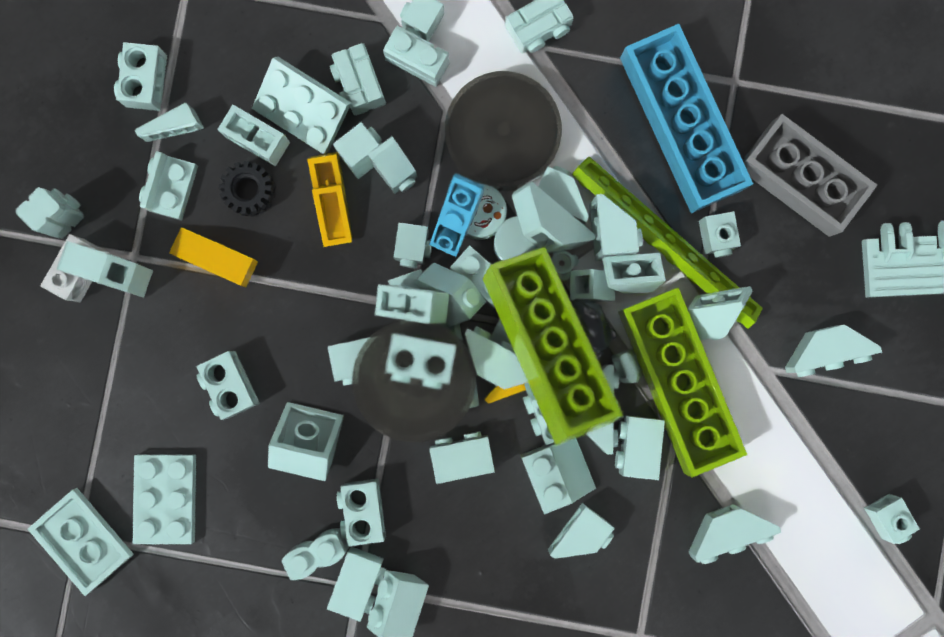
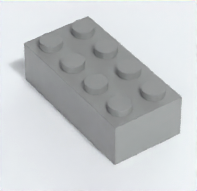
(807, 176)

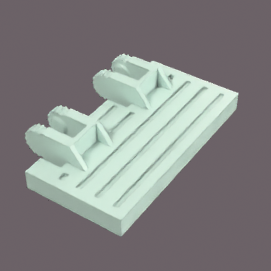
(905, 271)

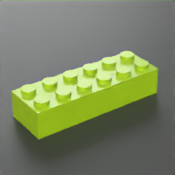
(551, 345)
(682, 383)

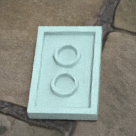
(301, 105)
(164, 499)
(80, 541)

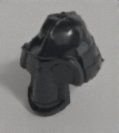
(594, 325)

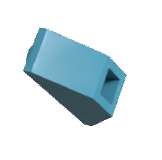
(457, 214)

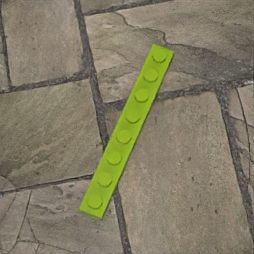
(663, 237)

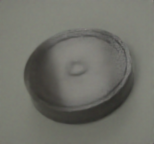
(503, 130)
(409, 409)

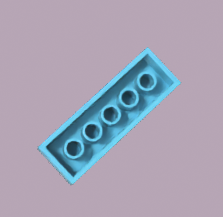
(685, 118)

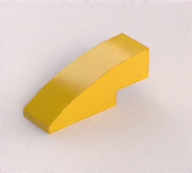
(330, 199)
(213, 257)

